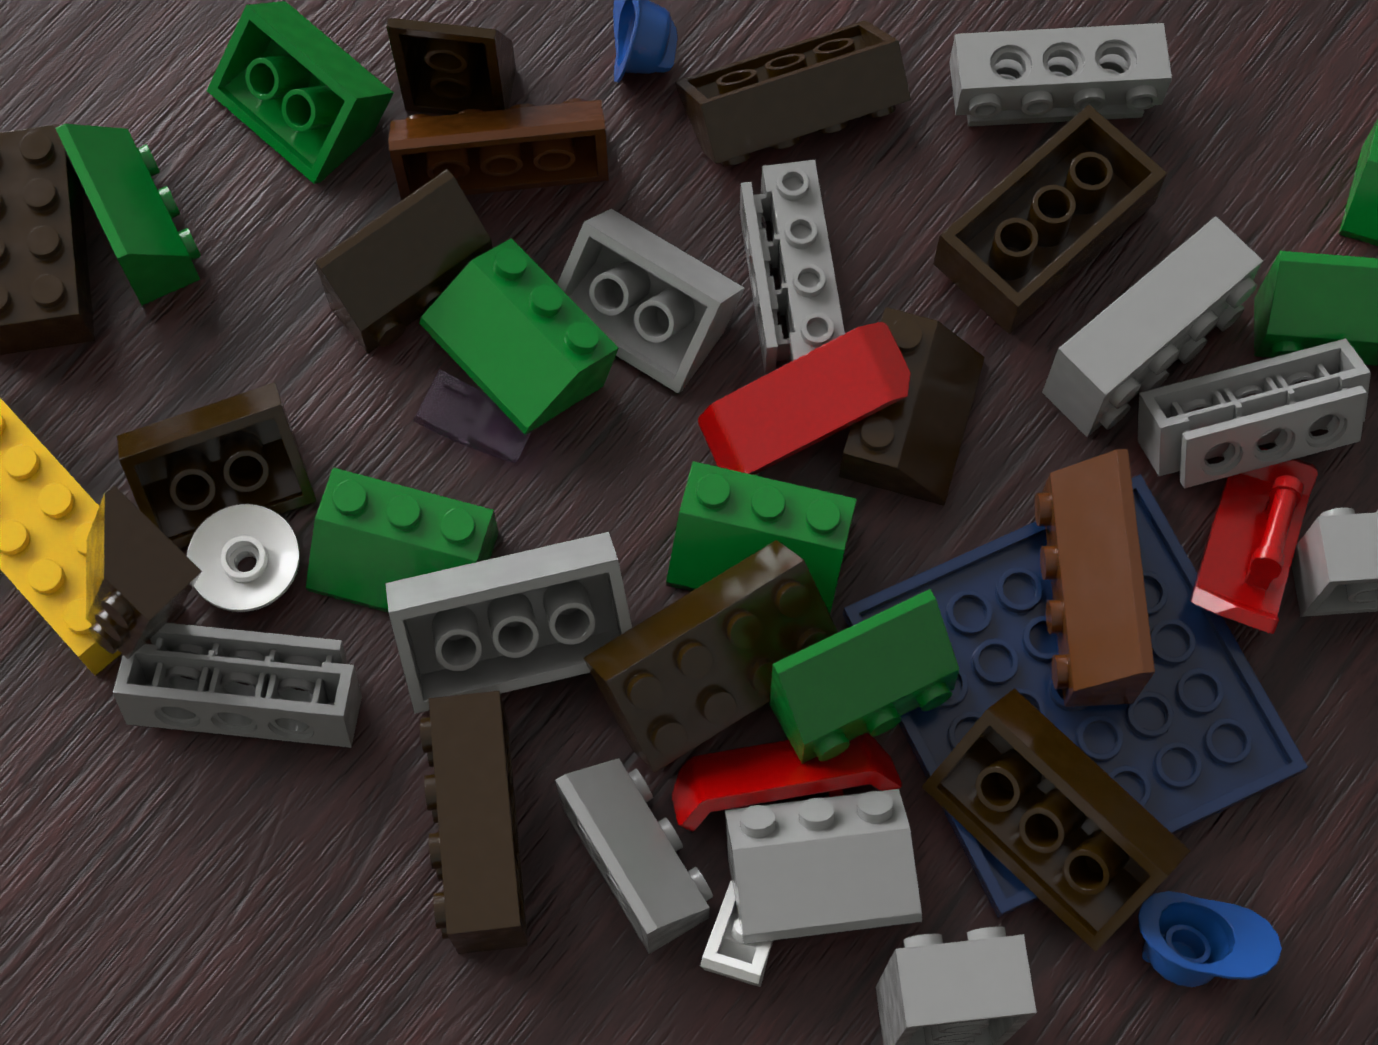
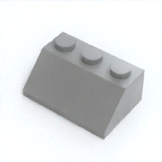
(648, 297)
(634, 851)
(822, 866)

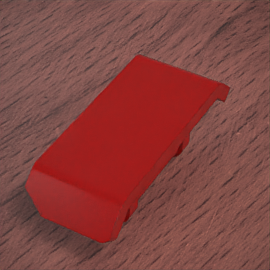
(806, 400)
(1254, 543)
(773, 774)

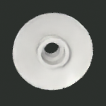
(238, 534)

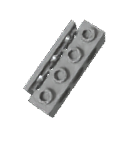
(1059, 73)
(803, 259)
(1237, 425)
(267, 708)

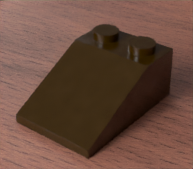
(451, 66)

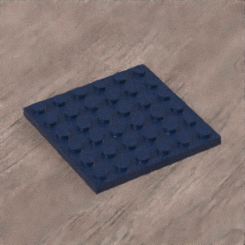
(1183, 748)

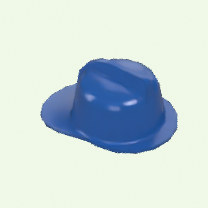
(642, 38)
(1205, 939)

